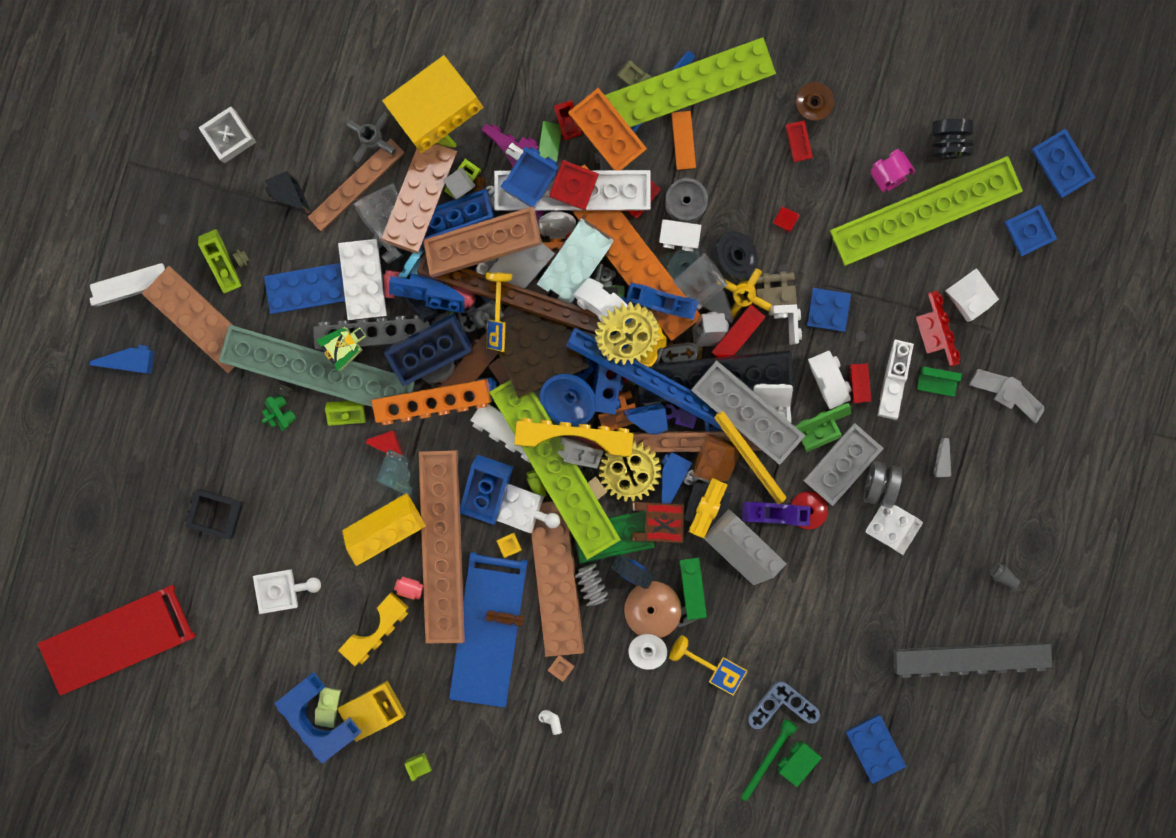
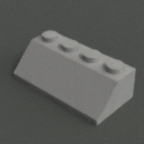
(744, 549)

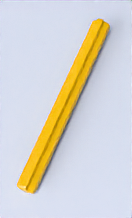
(750, 457)

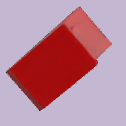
(567, 124)

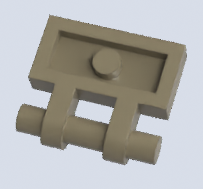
(778, 295)

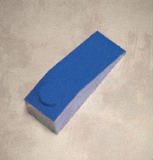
(130, 359)
(673, 473)

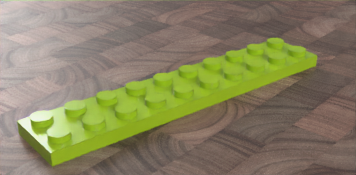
(693, 83)
(926, 211)
(561, 479)

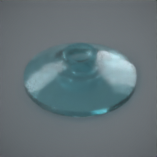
(675, 263)

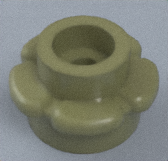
(241, 258)

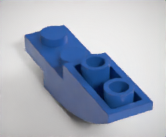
(424, 288)

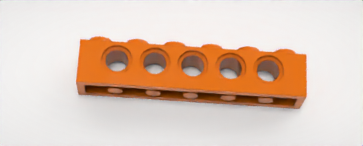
(382, 405)

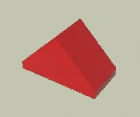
(385, 442)

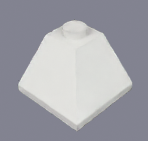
(972, 295)

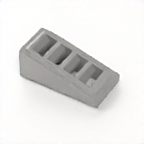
(943, 463)

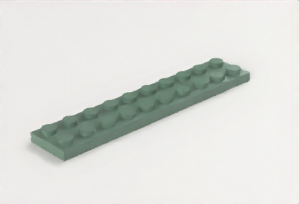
(308, 368)

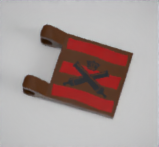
(662, 522)

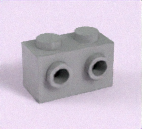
(709, 329)

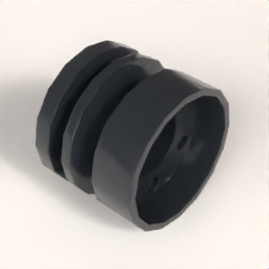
(952, 135)

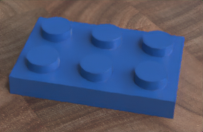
(1063, 163)
(875, 748)

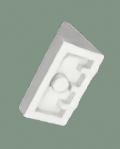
(793, 315)
(894, 527)

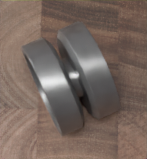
(696, 194)
(883, 484)

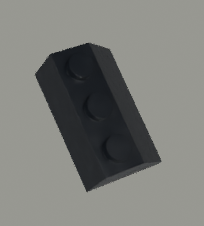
(287, 191)

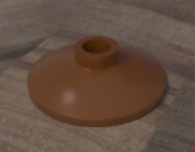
(818, 92)

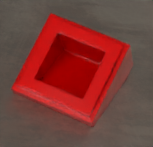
(786, 219)

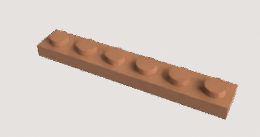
(354, 186)

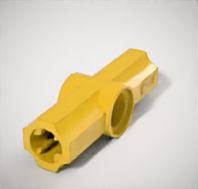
(708, 508)

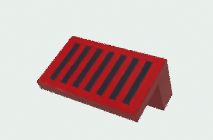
(859, 383)

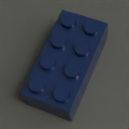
(428, 350)

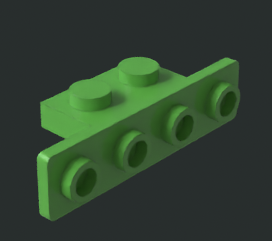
(822, 428)

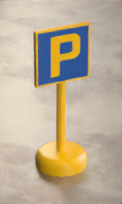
(496, 328)
(725, 676)

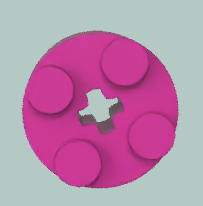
(892, 171)

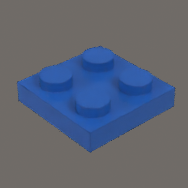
(1030, 230)
(828, 309)

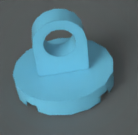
(412, 264)

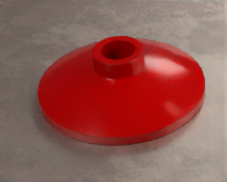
(819, 507)

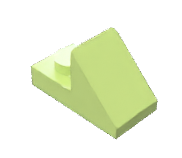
(327, 707)

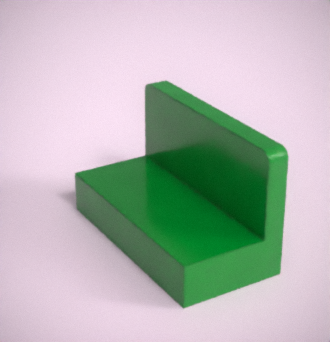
(938, 381)

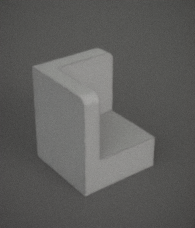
(459, 183)

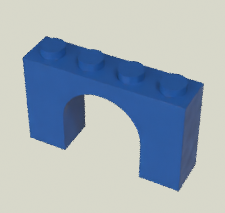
(322, 743)

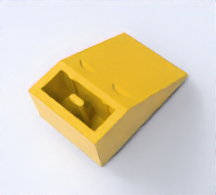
(373, 710)

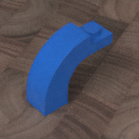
(661, 301)

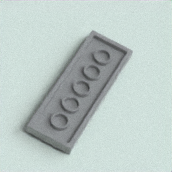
(748, 412)

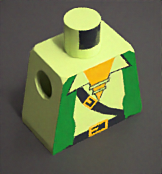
(341, 346)

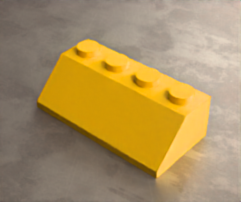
(382, 529)

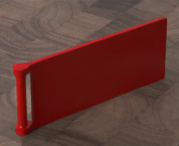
(114, 641)

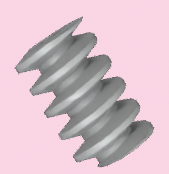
(591, 585)

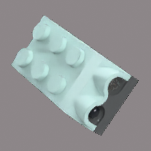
(575, 260)

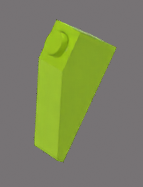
(219, 260)

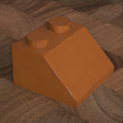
(716, 459)

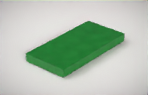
(624, 526)

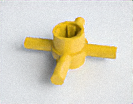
(742, 300)

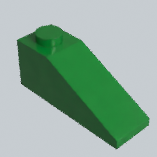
(693, 589)

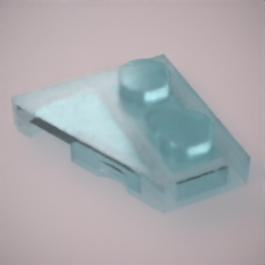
(395, 472)

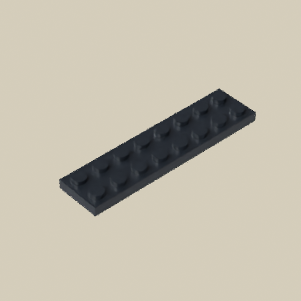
(751, 369)

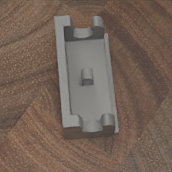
(580, 452)

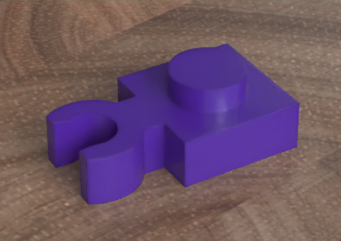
(682, 417)

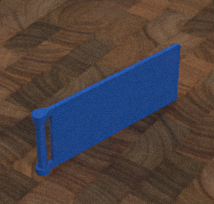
(486, 656)

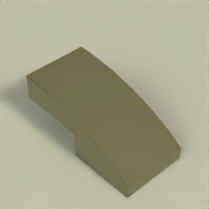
(632, 74)

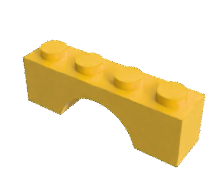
(357, 647)

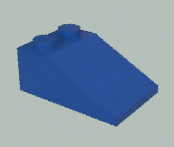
(485, 489)

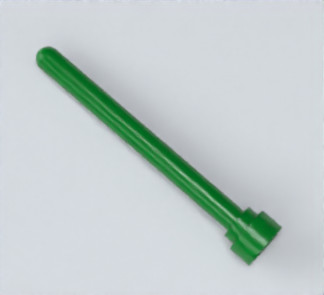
(787, 729)

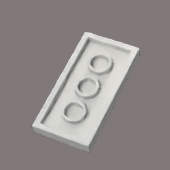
(362, 279)

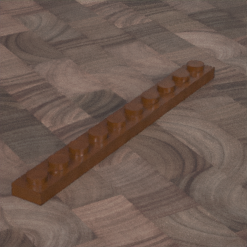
(517, 297)

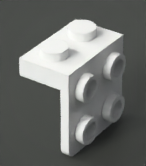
(776, 396)

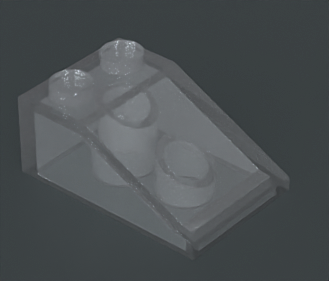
(376, 210)

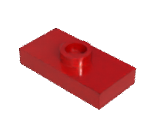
(799, 141)

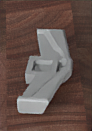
(1008, 392)

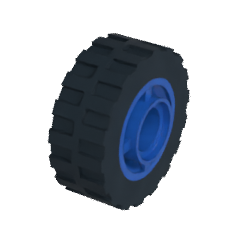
(633, 571)

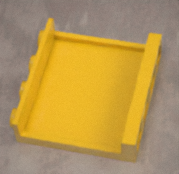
(432, 104)

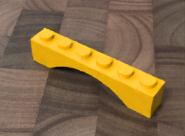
(614, 442)

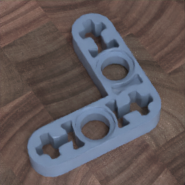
(778, 700)

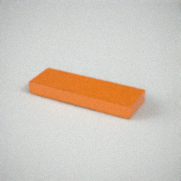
(683, 140)

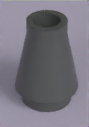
(1002, 574)

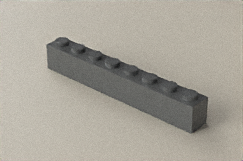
(972, 658)

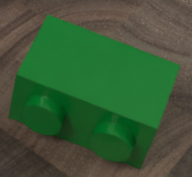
(798, 763)

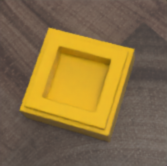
(509, 545)

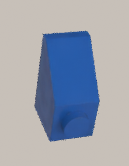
(649, 418)

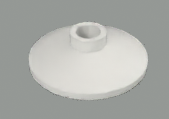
(647, 658)

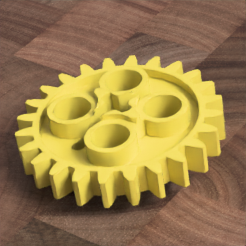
(616, 322)
(646, 464)

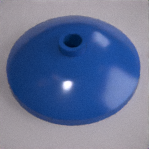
(563, 406)

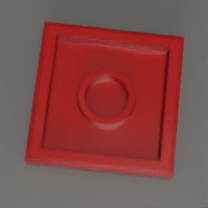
(573, 185)

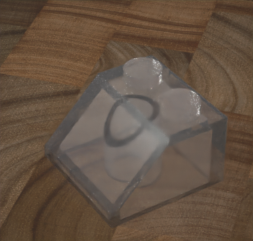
(701, 280)

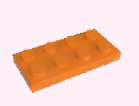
(607, 130)

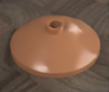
(666, 609)

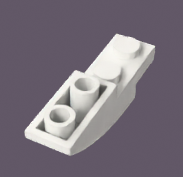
(894, 379)

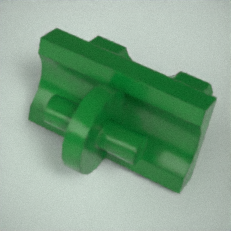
(273, 406)

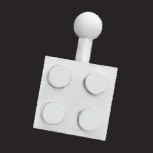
(521, 509)
(278, 592)

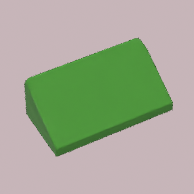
(550, 140)

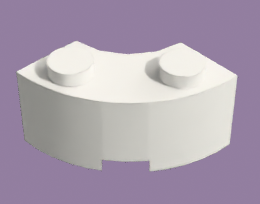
(597, 300)
(829, 379)

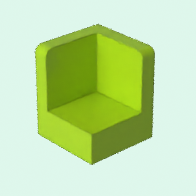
(417, 766)

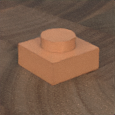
(561, 668)

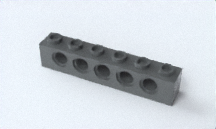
(381, 325)

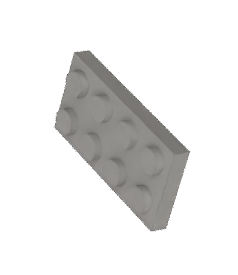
(843, 464)

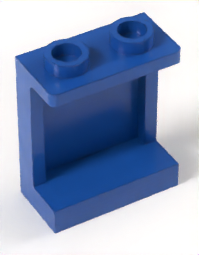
(530, 177)

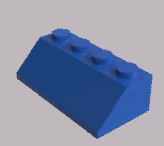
(461, 213)

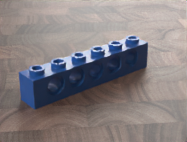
(600, 383)

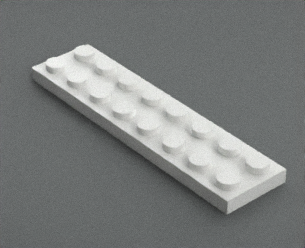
(611, 192)

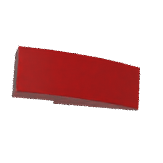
(739, 332)

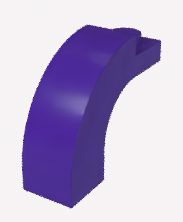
(776, 513)

